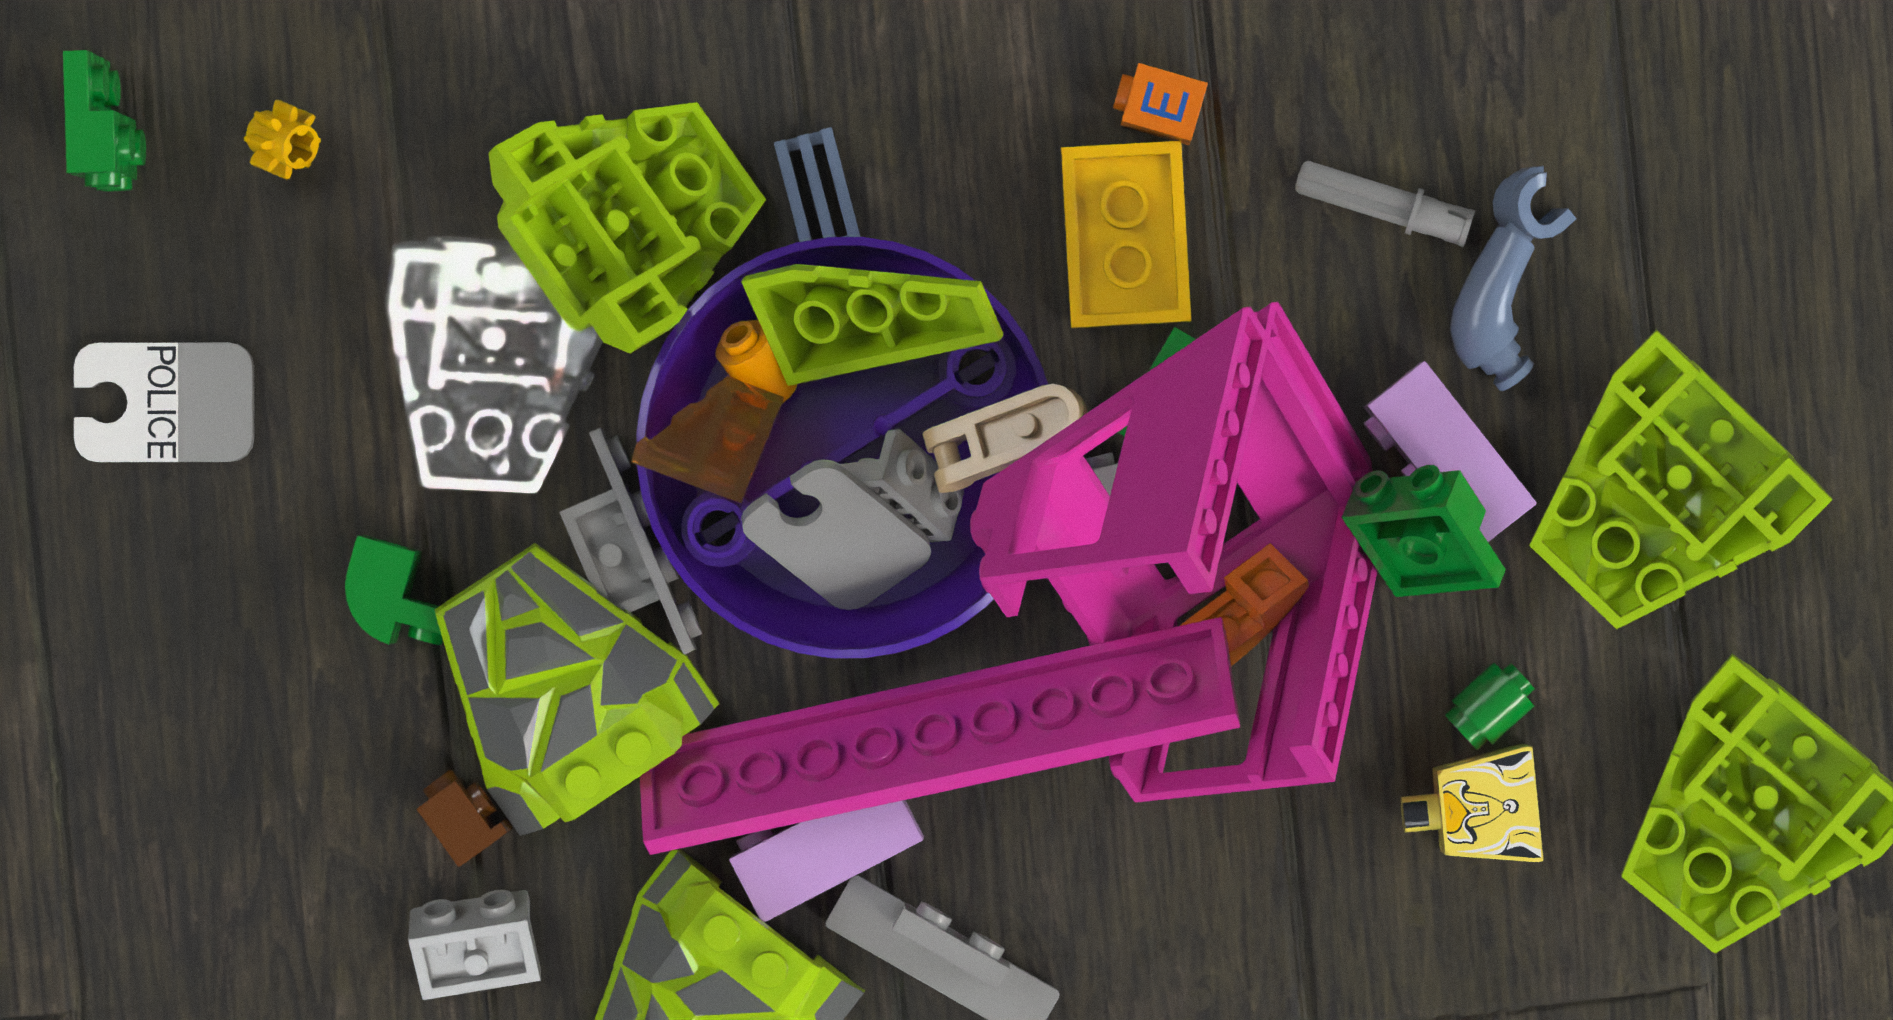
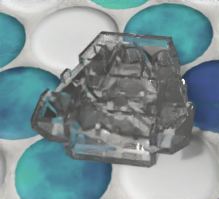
(481, 364)

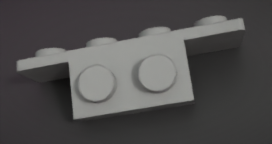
(618, 550)
(939, 956)

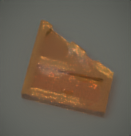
(715, 440)

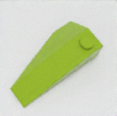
(856, 320)

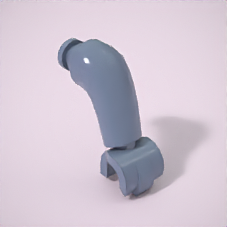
(1482, 314)

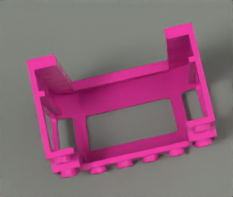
(1214, 415)

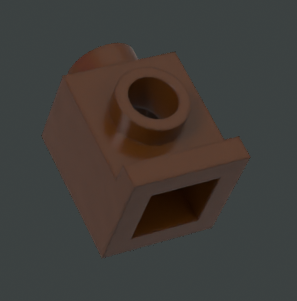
(461, 817)

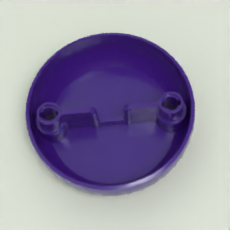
(834, 421)

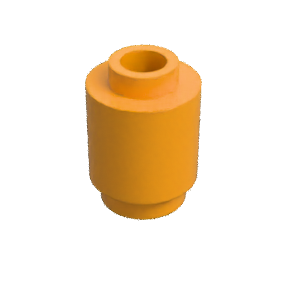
(749, 358)

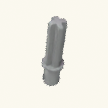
(1385, 202)

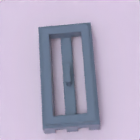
(804, 144)

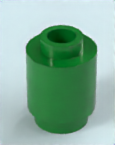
(1491, 704)

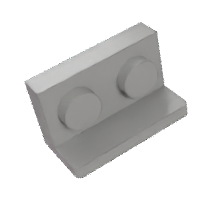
(908, 484)
(473, 944)

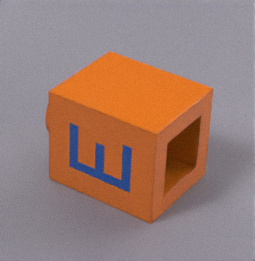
(1160, 103)

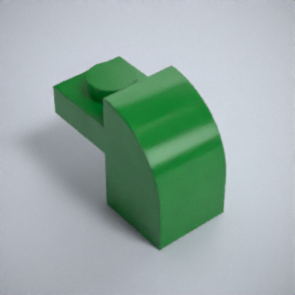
(380, 591)

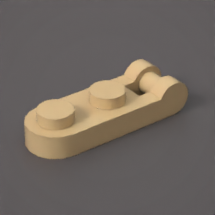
(1000, 434)

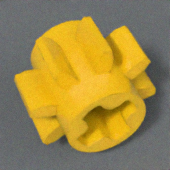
(282, 139)

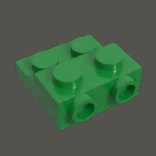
(99, 141)
(1423, 532)

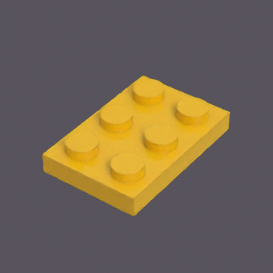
(1126, 234)

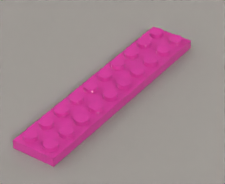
(941, 735)

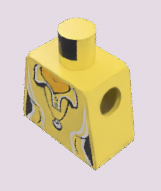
(1482, 807)

